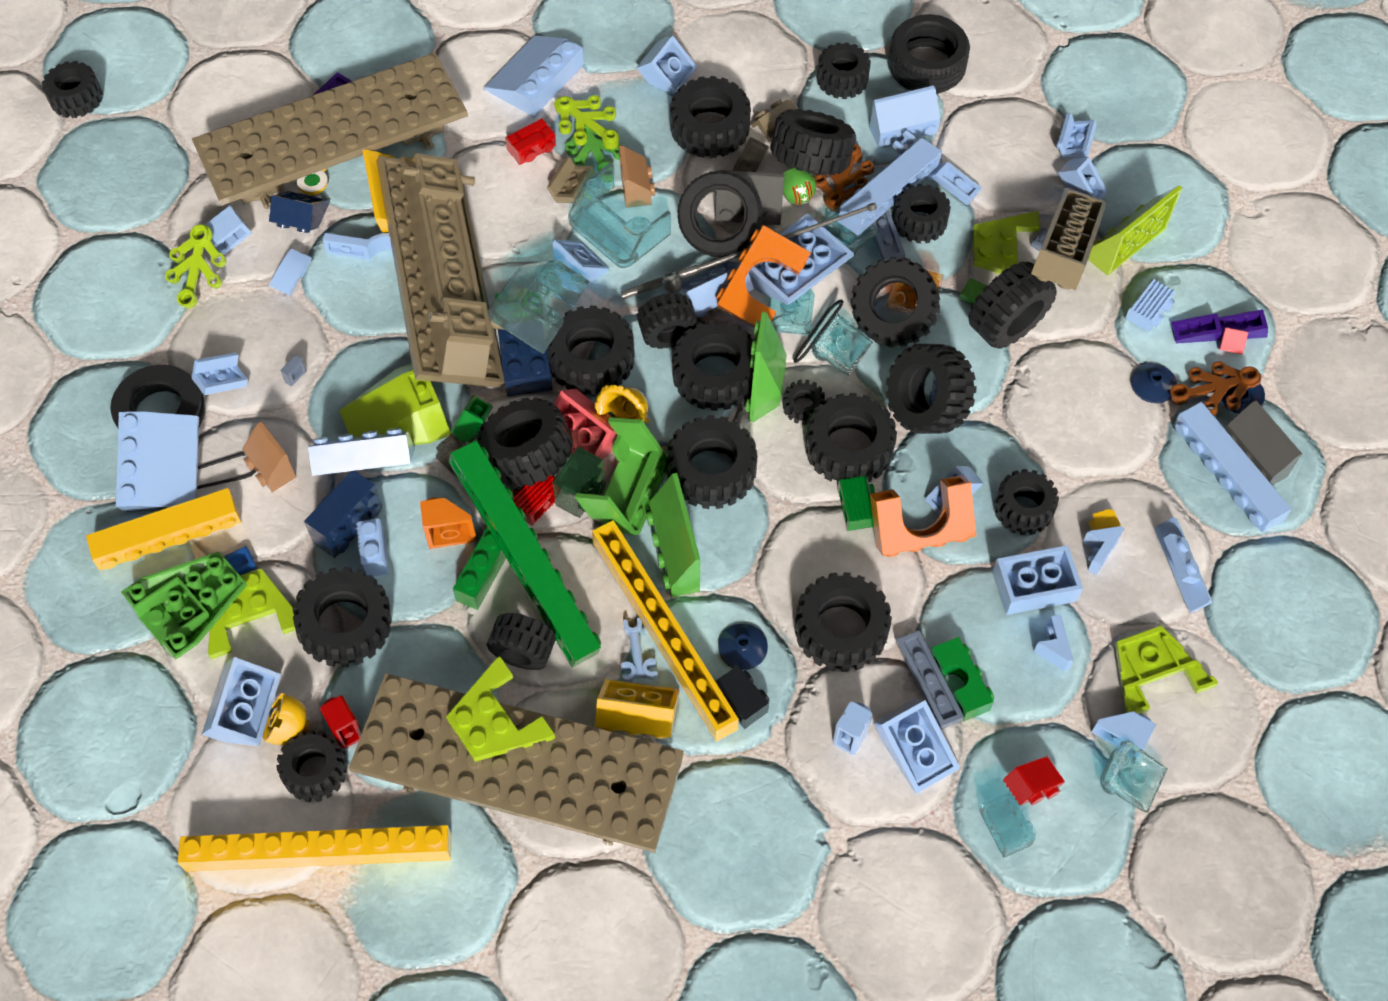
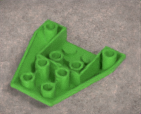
(769, 369)
(184, 601)

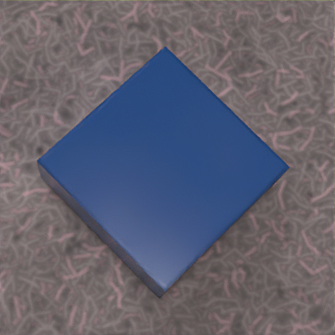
(241, 561)

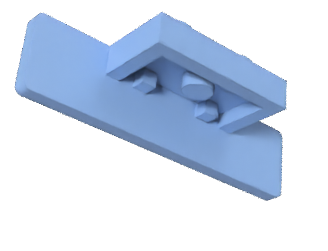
(1183, 565)

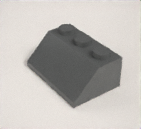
(770, 191)
(1264, 443)

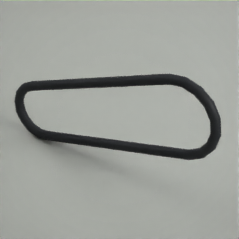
(796, 359)
(226, 480)

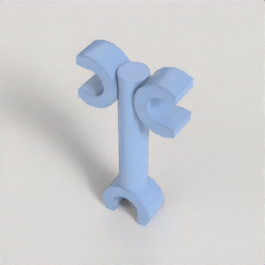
(638, 668)

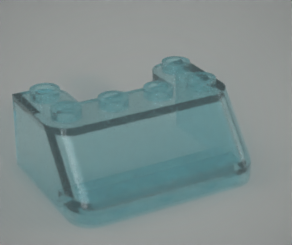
(525, 298)

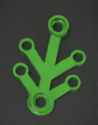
(594, 145)

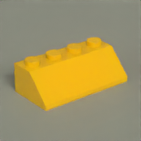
(370, 159)

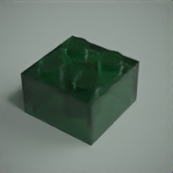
(581, 475)

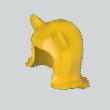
(622, 402)

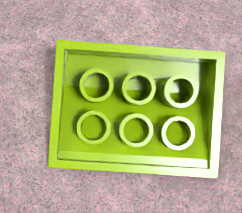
(1134, 232)

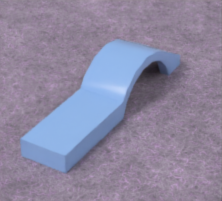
(945, 174)
(356, 247)

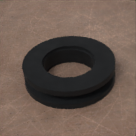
(158, 379)

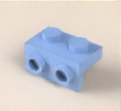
(1075, 137)
(218, 374)

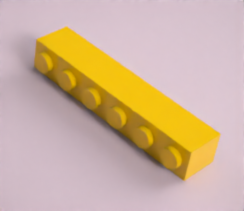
(163, 529)

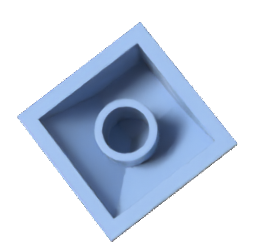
(579, 258)

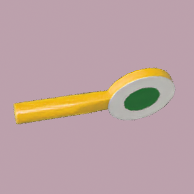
(313, 183)

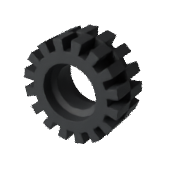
(801, 390)

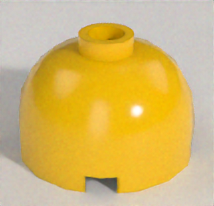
(286, 720)

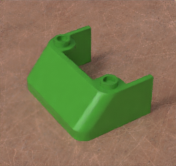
(634, 481)

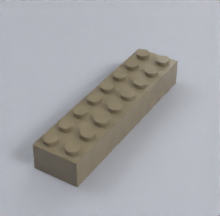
(1069, 239)

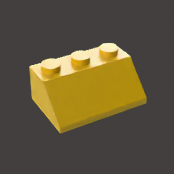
(636, 708)

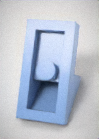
(1103, 543)
(1056, 647)

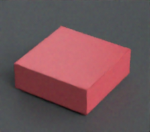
(1233, 340)

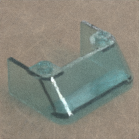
(609, 233)

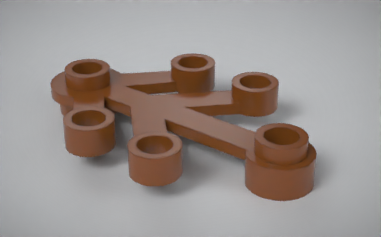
(835, 198)
(1245, 378)

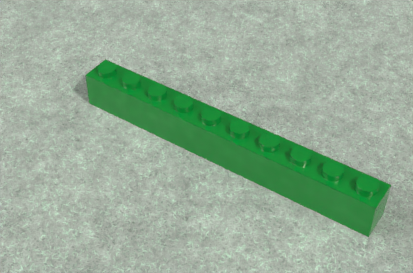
(525, 554)

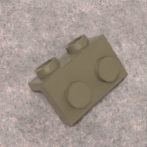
(766, 121)
(569, 181)

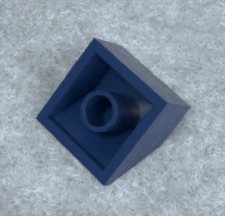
(297, 211)

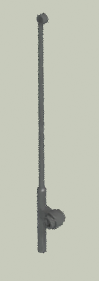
(672, 280)

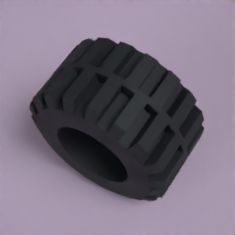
(847, 82)
(72, 89)
(926, 200)
(666, 319)
(1031, 486)
(521, 641)
(302, 749)

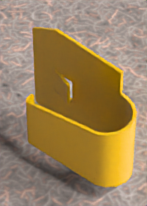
(1104, 519)

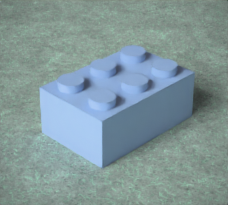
(1037, 580)

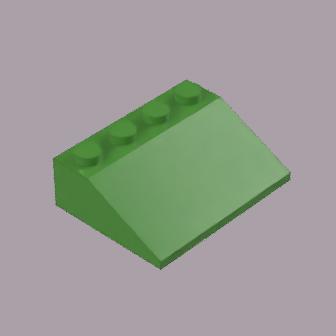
(674, 539)

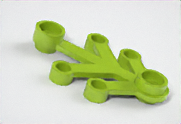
(567, 106)
(194, 264)

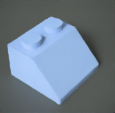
(667, 65)

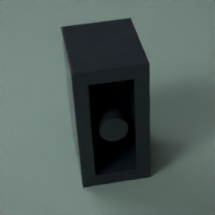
(743, 696)

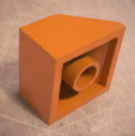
(446, 523)

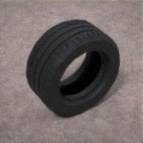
(932, 32)
(702, 187)

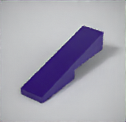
(1211, 326)

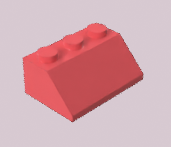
(587, 427)

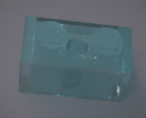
(1007, 824)

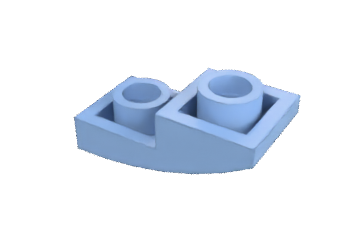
(289, 272)

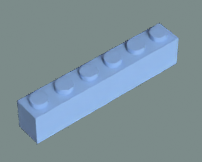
(884, 188)
(1232, 467)

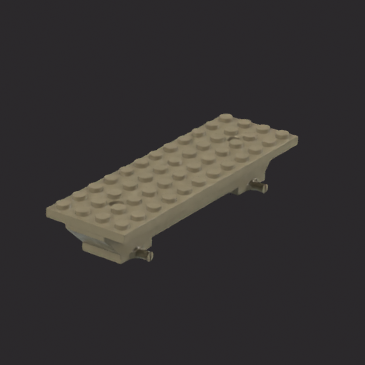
(329, 128)
(439, 271)
(576, 782)

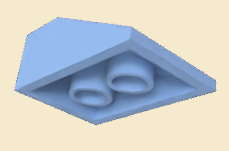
(916, 744)

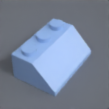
(910, 111)
(706, 286)
(241, 703)

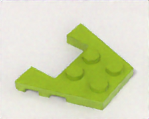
(997, 241)
(254, 602)
(1151, 658)
(484, 723)

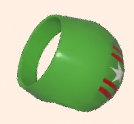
(798, 186)

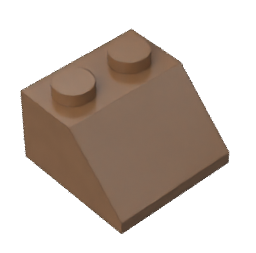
(635, 178)
(267, 459)

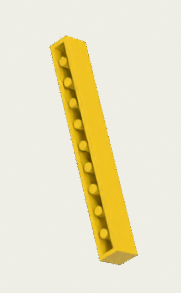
(665, 631)
(315, 848)

